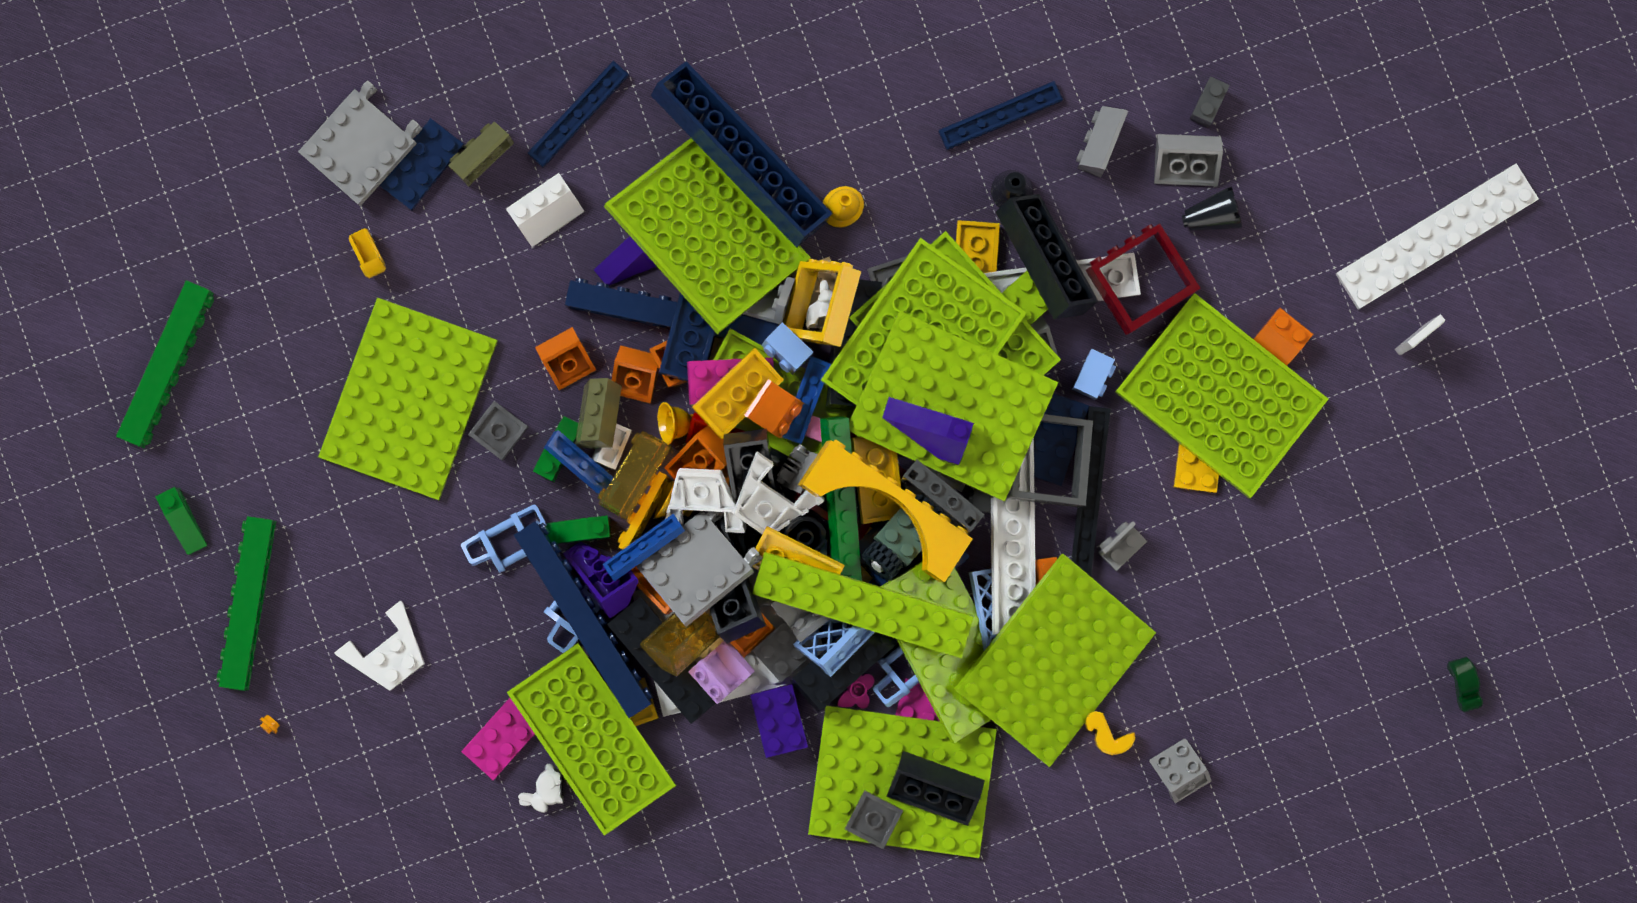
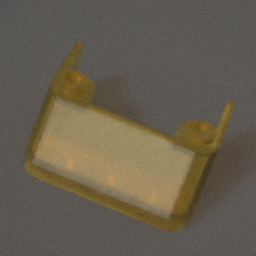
(634, 475)

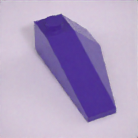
(623, 263)
(936, 432)
(609, 594)

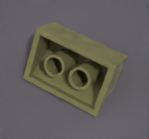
(480, 153)
(598, 414)

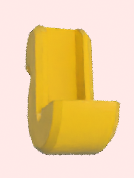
(367, 253)
(1103, 735)

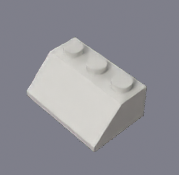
(545, 210)

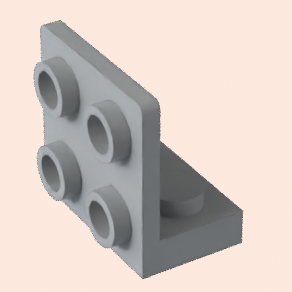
(774, 304)
(1122, 546)
(800, 621)
(1180, 770)

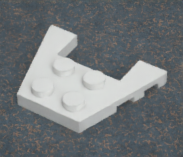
(704, 492)
(763, 506)
(391, 660)

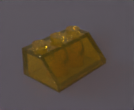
(678, 646)

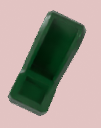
(1466, 684)

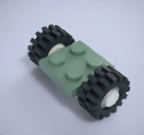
(895, 544)

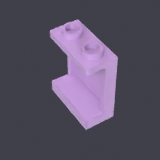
(721, 671)

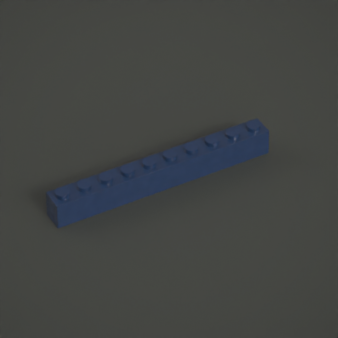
(649, 310)
(583, 618)

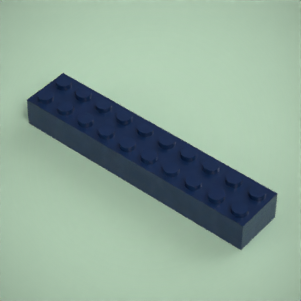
(741, 154)

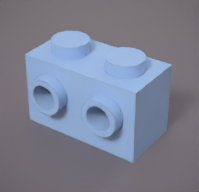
(786, 349)
(1093, 375)

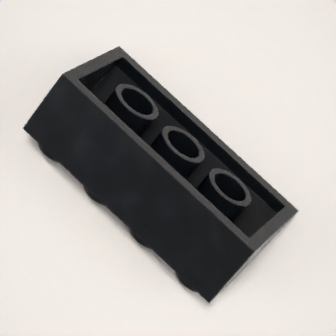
(935, 788)

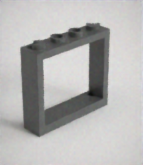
(1081, 467)
(944, 496)

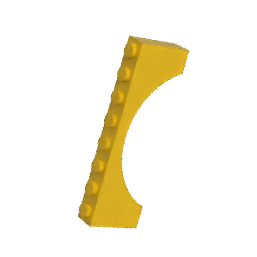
(940, 540)

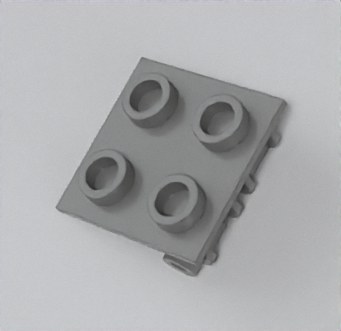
(791, 479)

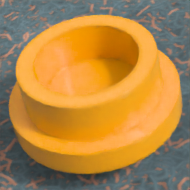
(269, 724)

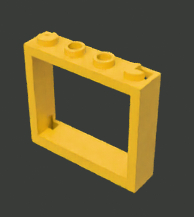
(839, 306)

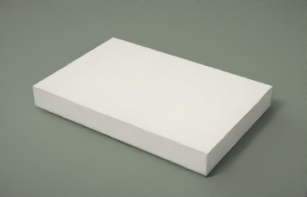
(1420, 335)

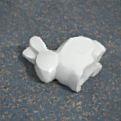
(818, 310)
(547, 790)

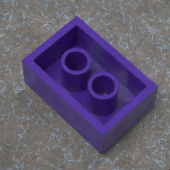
(779, 721)

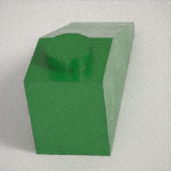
(547, 464)
(181, 520)
(580, 529)

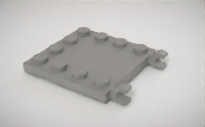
(359, 145)
(697, 568)

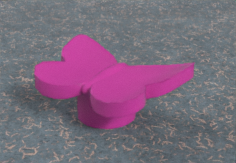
(857, 692)

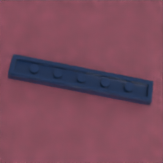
(578, 114)
(1000, 115)

